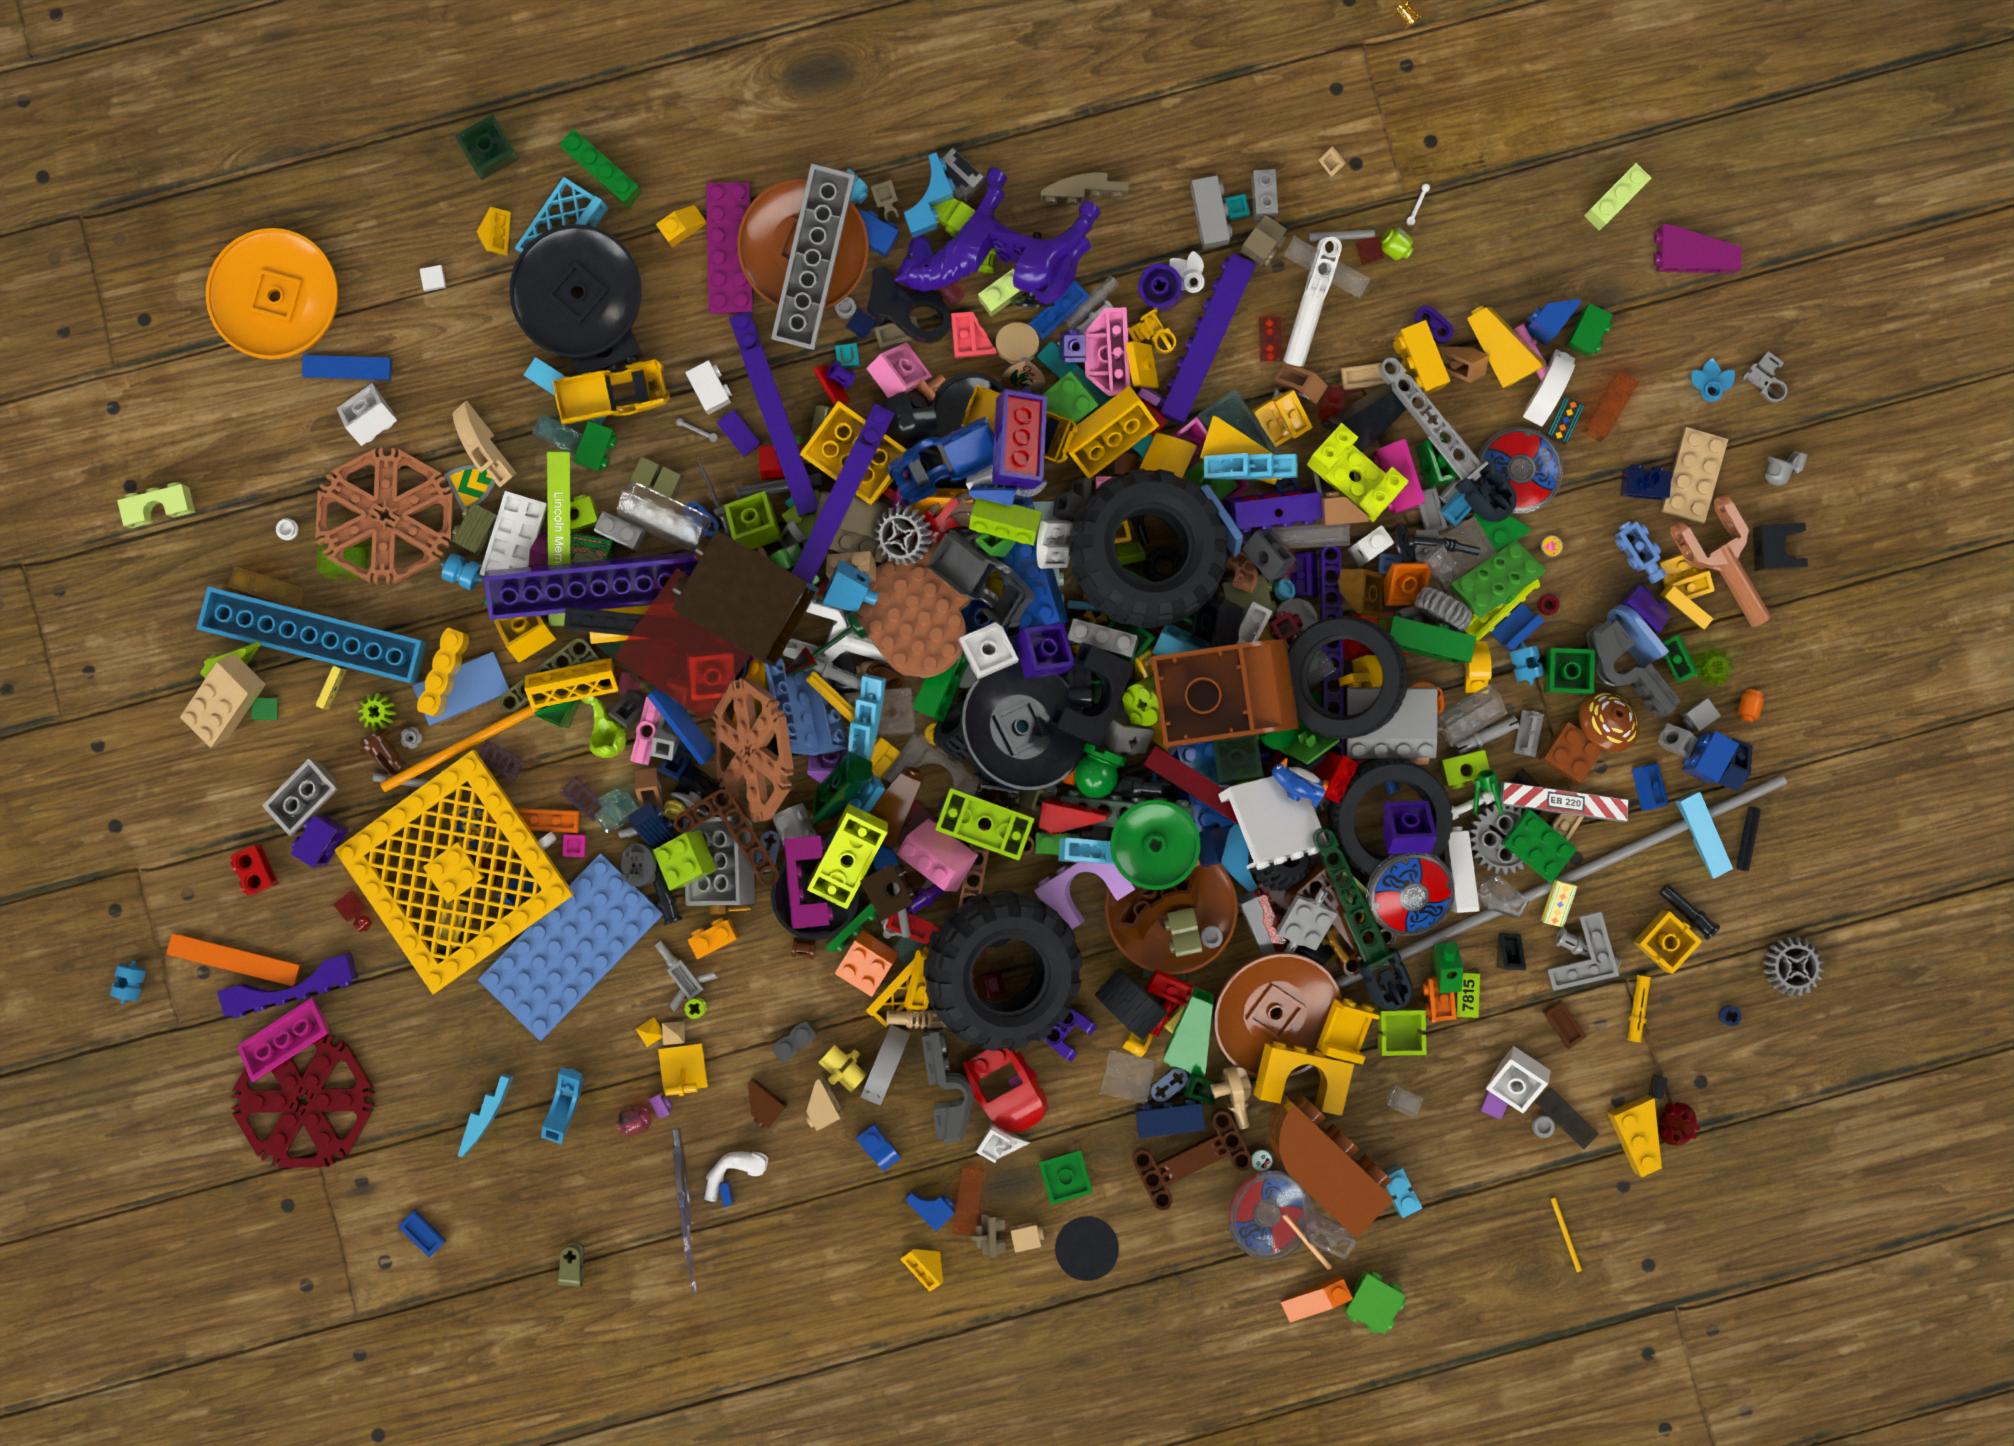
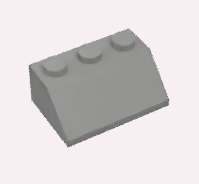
(301, 796)

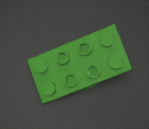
(1497, 579)

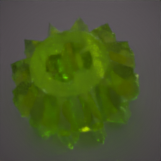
(1721, 666)

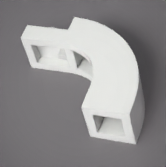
(1550, 388)

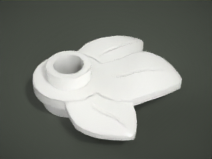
(1190, 269)

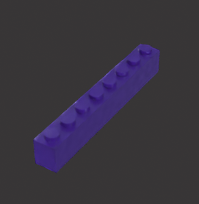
(1207, 338)

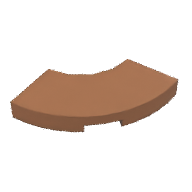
(1245, 572)

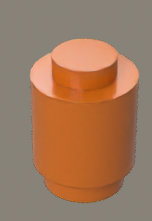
(1750, 706)

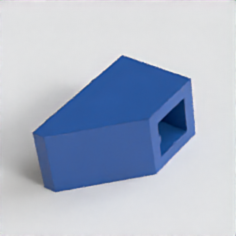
(881, 235)

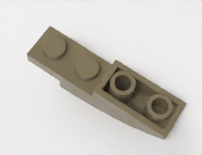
(1075, 187)

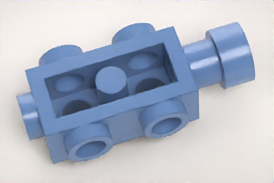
(1640, 544)

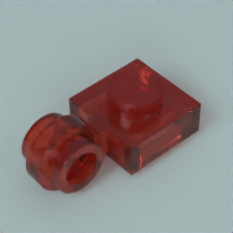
(350, 907)

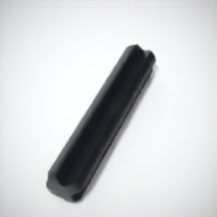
(1748, 838)

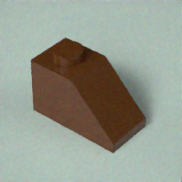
(764, 1104)

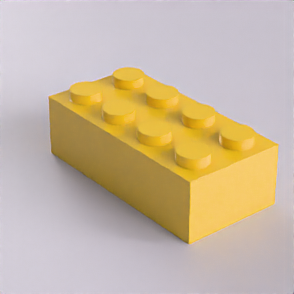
(1110, 432)

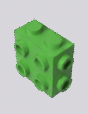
(1375, 1302)

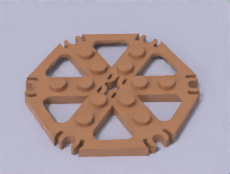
(386, 496)
(750, 742)

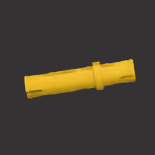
(1637, 1016)

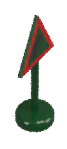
(806, 660)

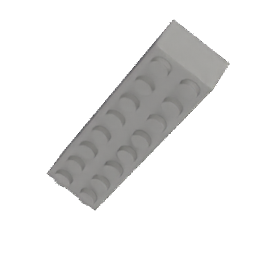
(813, 256)

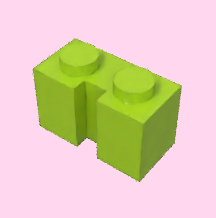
(953, 215)

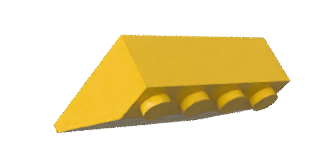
(832, 445)

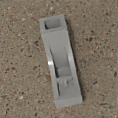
(665, 740)
(885, 1065)

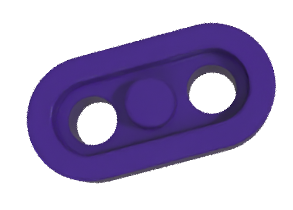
(1435, 322)

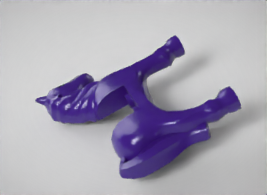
(1039, 263)

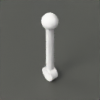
(1411, 220)

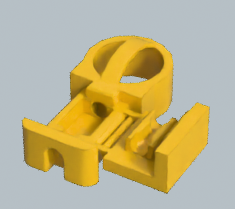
(1152, 327)

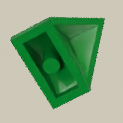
(560, 714)

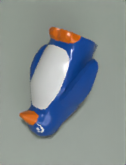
(1300, 782)

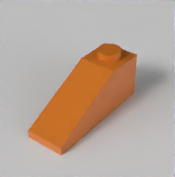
(1317, 1298)

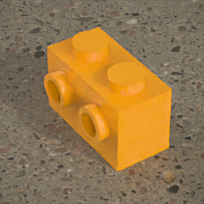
(717, 936)

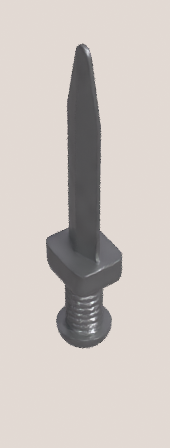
(719, 510)

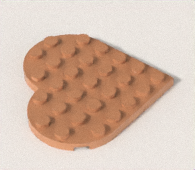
(915, 618)

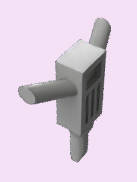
(680, 972)

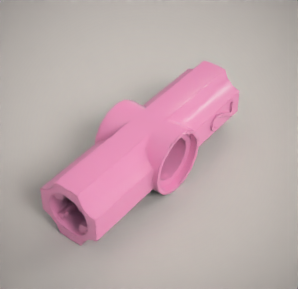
(643, 744)

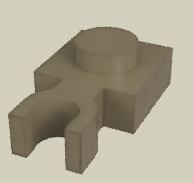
(884, 196)

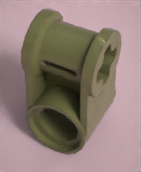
(571, 1269)

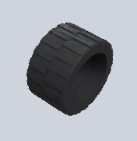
(1131, 1003)

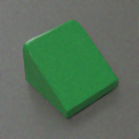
(264, 709)

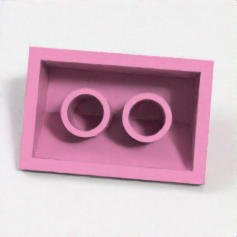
(937, 856)

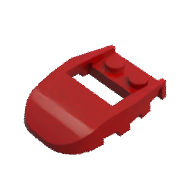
(1016, 1108)

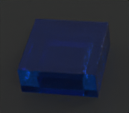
(861, 324)

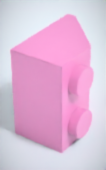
(898, 370)

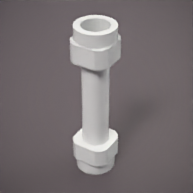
(1484, 798)

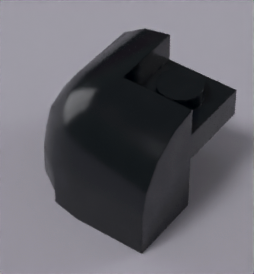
(912, 419)

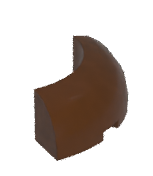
(1153, 904)

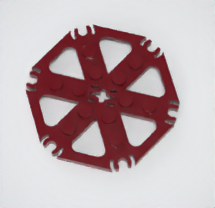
(314, 1117)

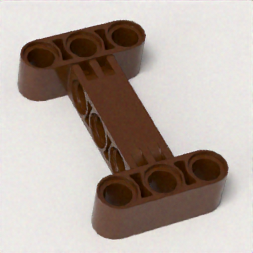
(1332, 901)
(1191, 1159)

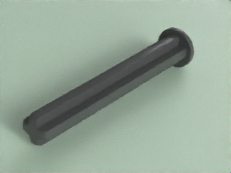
(773, 487)

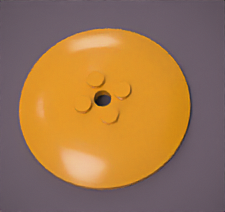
(242, 287)

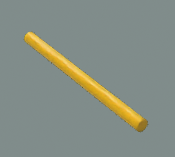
(1566, 1234)

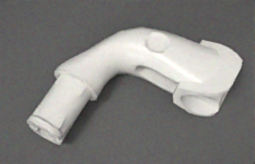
(754, 1163)

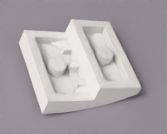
(1052, 544)

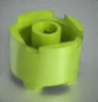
(1142, 703)

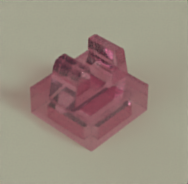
(627, 683)

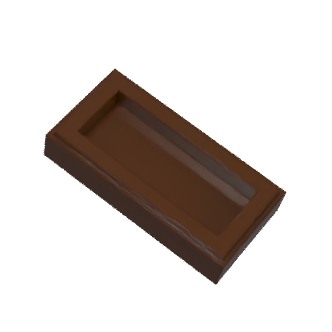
(1564, 1024)

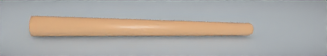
(1303, 1237)

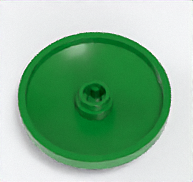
(1155, 844)

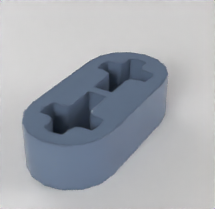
(774, 847)
(1173, 1088)

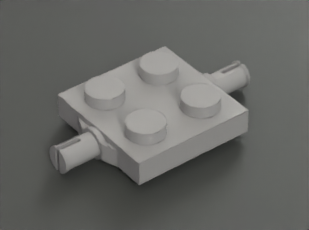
(1306, 921)

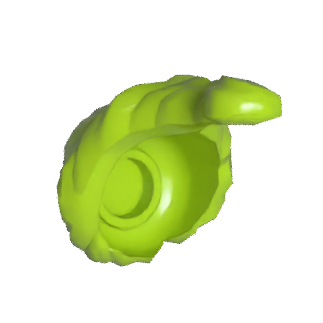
(608, 735)

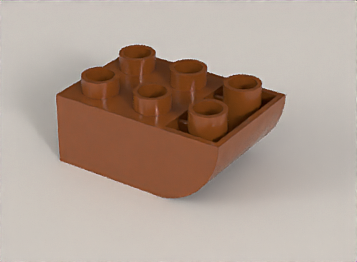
(1225, 692)
(1324, 1165)

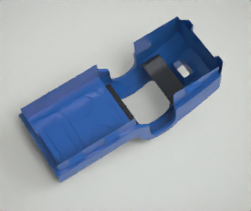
(964, 454)

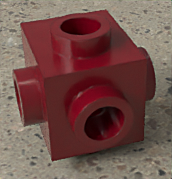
(1279, 622)

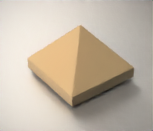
(1332, 161)
(673, 1033)

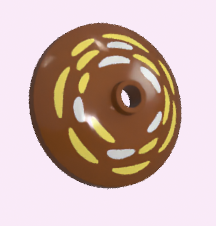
(1609, 721)

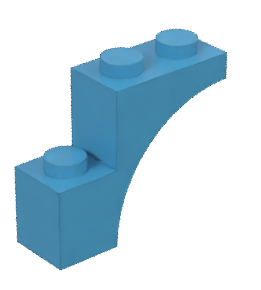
(921, 217)

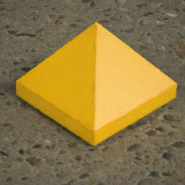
(650, 1031)

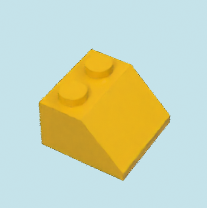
(524, 635)

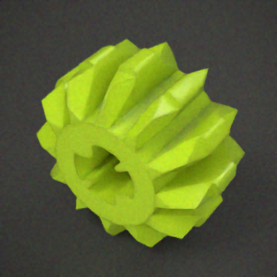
(369, 713)

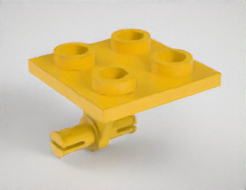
(683, 1069)

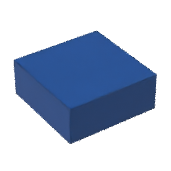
(726, 1193)

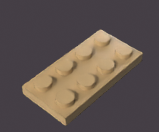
(1695, 475)

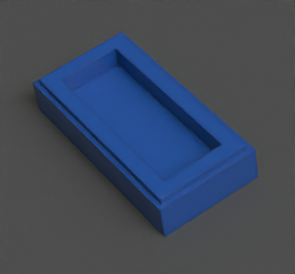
(422, 1233)

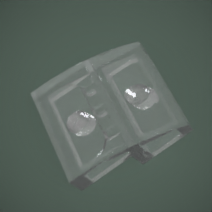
(1128, 1076)

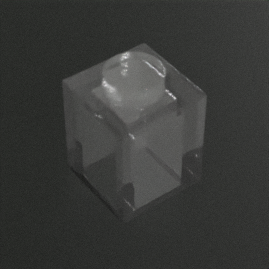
(1404, 1101)

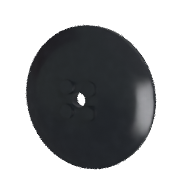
(551, 271)
(1004, 754)

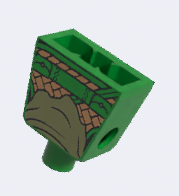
(590, 548)

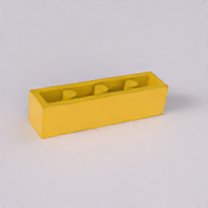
(1686, 606)

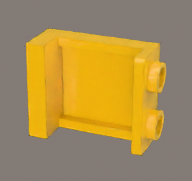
(1346, 1030)

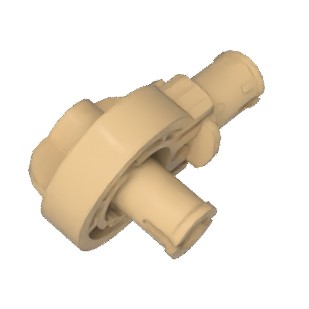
(1239, 1090)

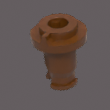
(382, 751)

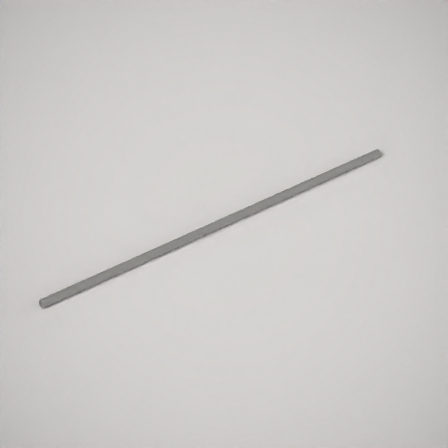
(1575, 874)

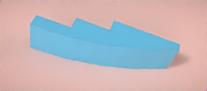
(543, 375)
(1250, 466)
(867, 716)
(481, 1120)

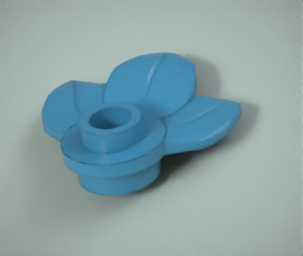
(1712, 378)

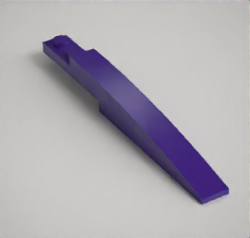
(774, 413)
(843, 493)

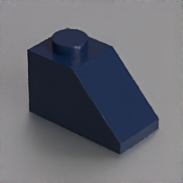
(1739, 767)

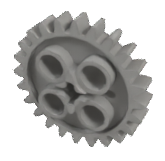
(1491, 853)

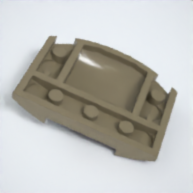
(858, 527)

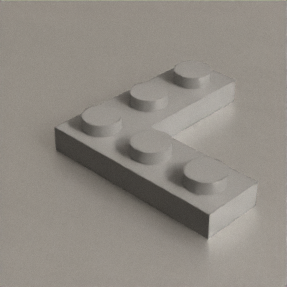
(1600, 965)

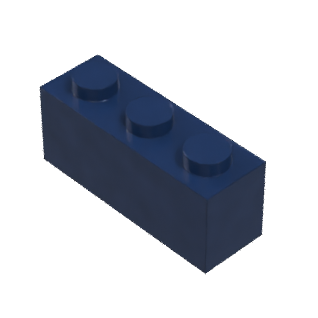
(1169, 1118)

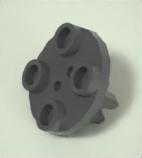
(638, 865)

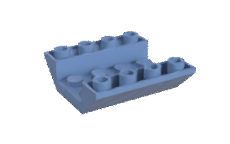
(811, 720)

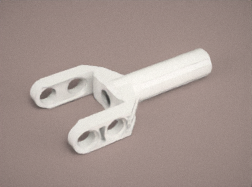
(1311, 304)
(849, 643)

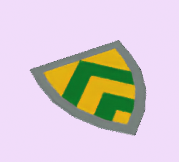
(469, 484)

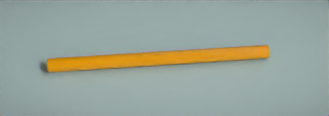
(458, 748)

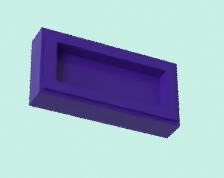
(738, 433)

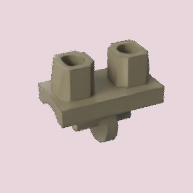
(986, 1235)

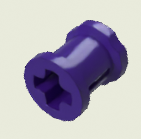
(840, 374)

